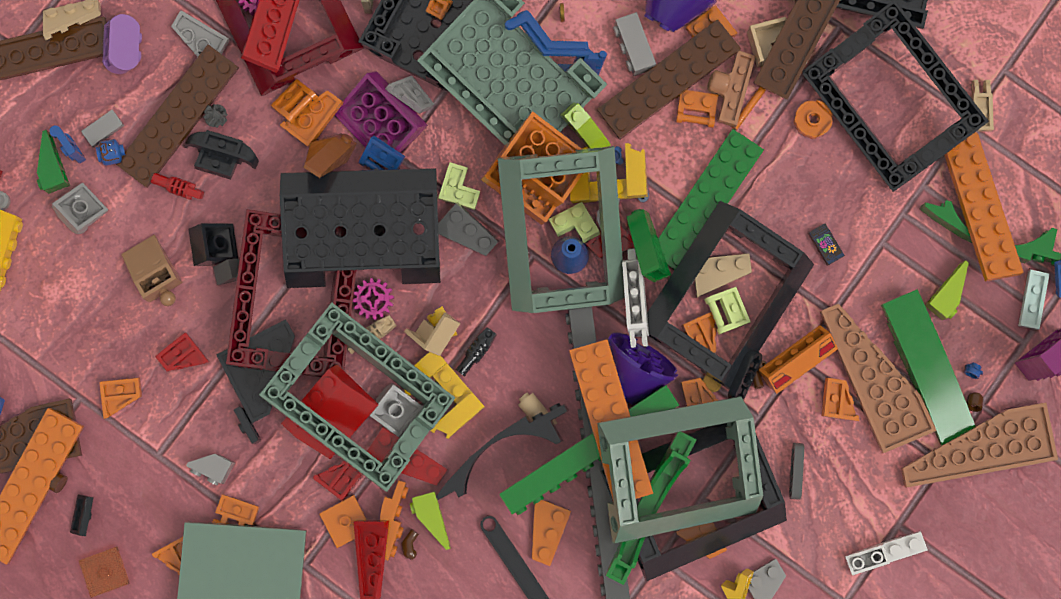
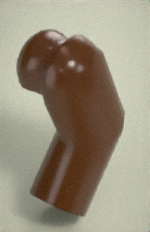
(757, 381)
(407, 545)

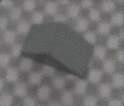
(226, 271)

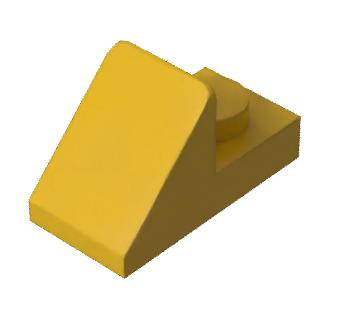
(740, 588)

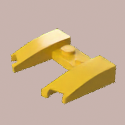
(632, 187)
(467, 403)

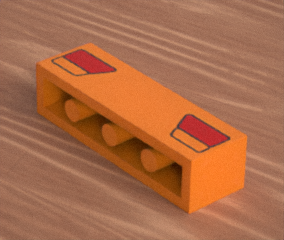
(798, 359)

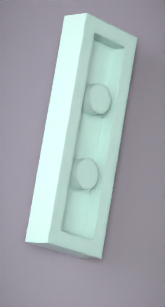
(1033, 299)

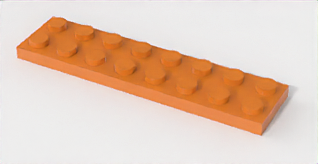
(983, 210)
(606, 402)
(33, 476)

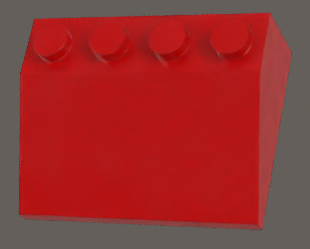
(337, 401)

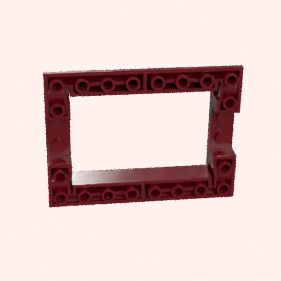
(330, 49)
(342, 294)

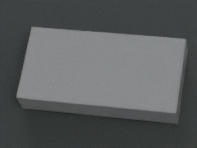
(102, 128)

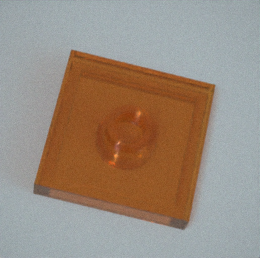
(104, 572)

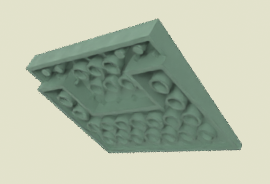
(240, 562)

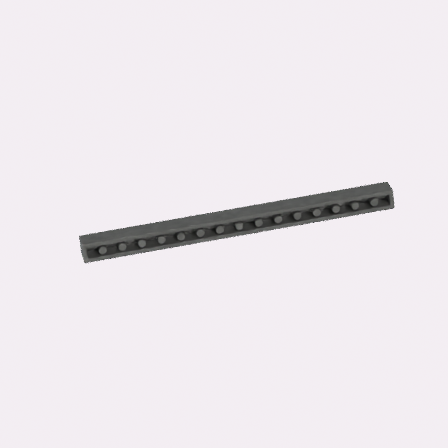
(583, 334)

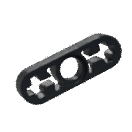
(749, 368)

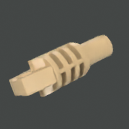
(379, 328)

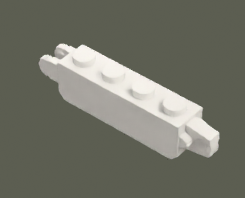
(635, 299)

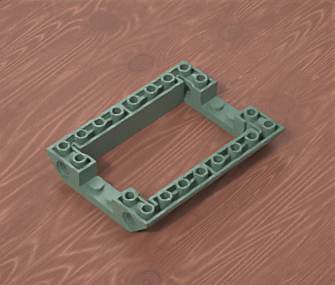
(531, 166)
(433, 396)
(615, 451)

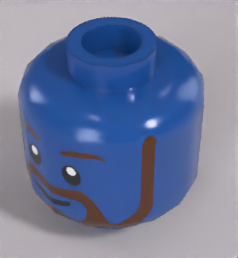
(110, 152)

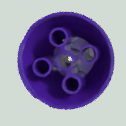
(675, 13)
(639, 368)

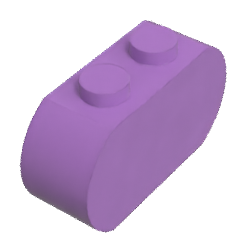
(121, 44)

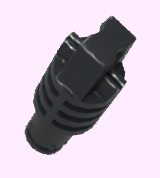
(476, 350)

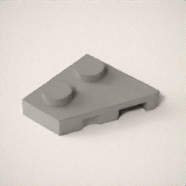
(411, 94)

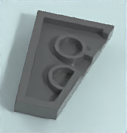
(466, 230)

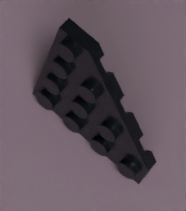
(250, 382)

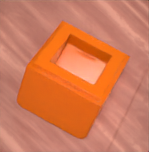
(439, 7)

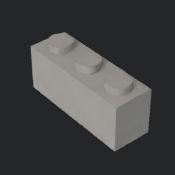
(634, 44)

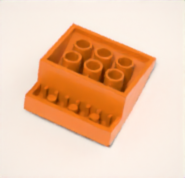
(543, 193)

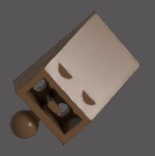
(152, 268)

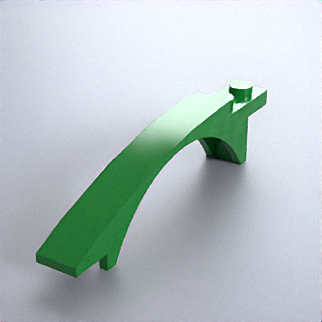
(1039, 249)
(665, 475)

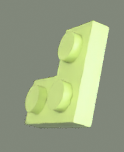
(453, 189)
(575, 218)

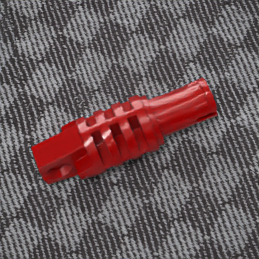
(177, 186)

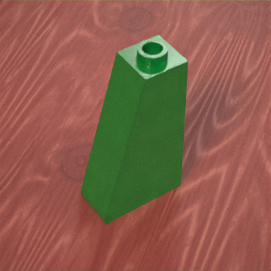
(647, 246)

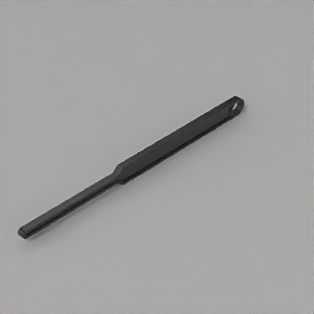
(514, 561)

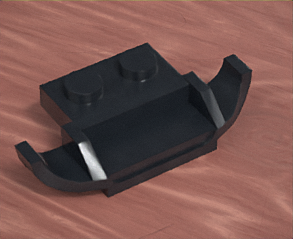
(220, 153)

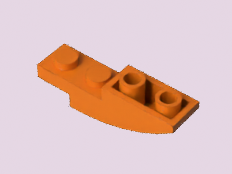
(389, 511)

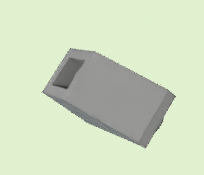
(213, 466)

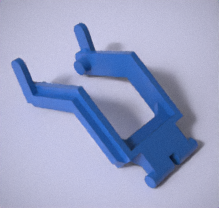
(576, 49)

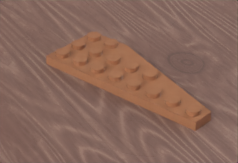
(886, 397)
(1003, 442)

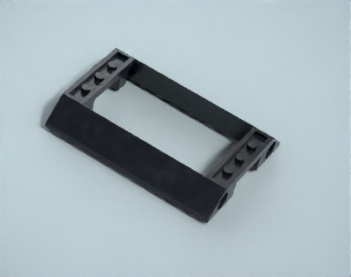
(820, 78)
(742, 225)
(774, 512)

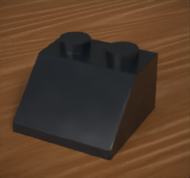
(212, 243)

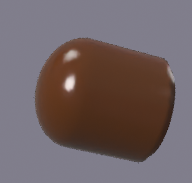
(975, 399)

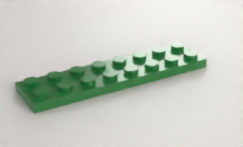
(715, 184)

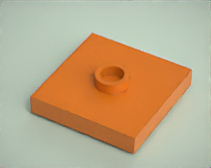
(340, 520)

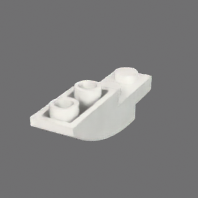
(886, 552)

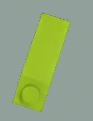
(584, 126)
(948, 296)
(429, 513)

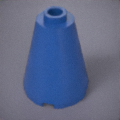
(569, 261)

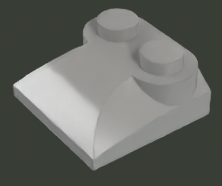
(79, 209)
(395, 409)

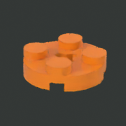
(803, 123)

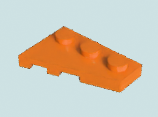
(314, 118)
(547, 530)

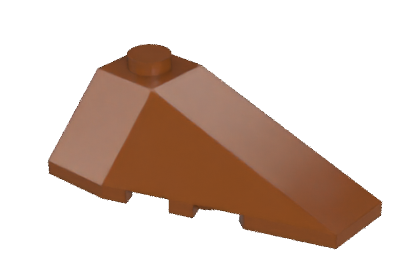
(329, 153)

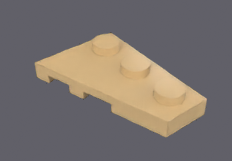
(62, 17)
(721, 271)

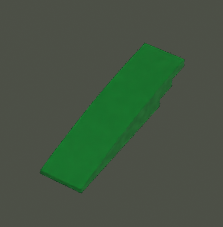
(928, 365)

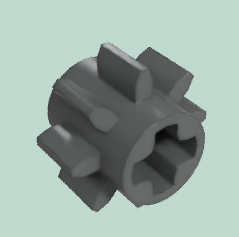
(215, 115)

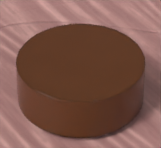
(58, 483)

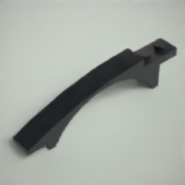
(540, 426)

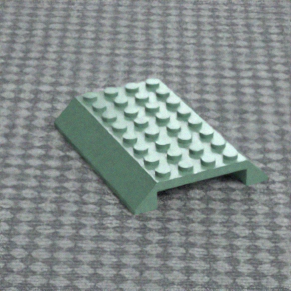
(503, 72)

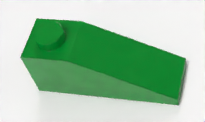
(50, 167)

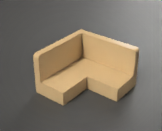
(763, 37)
(435, 338)

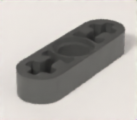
(796, 471)

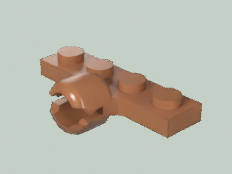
(732, 87)

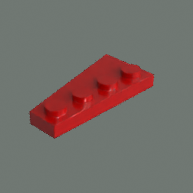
(418, 467)
(370, 553)

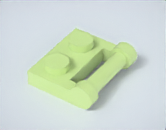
(732, 307)

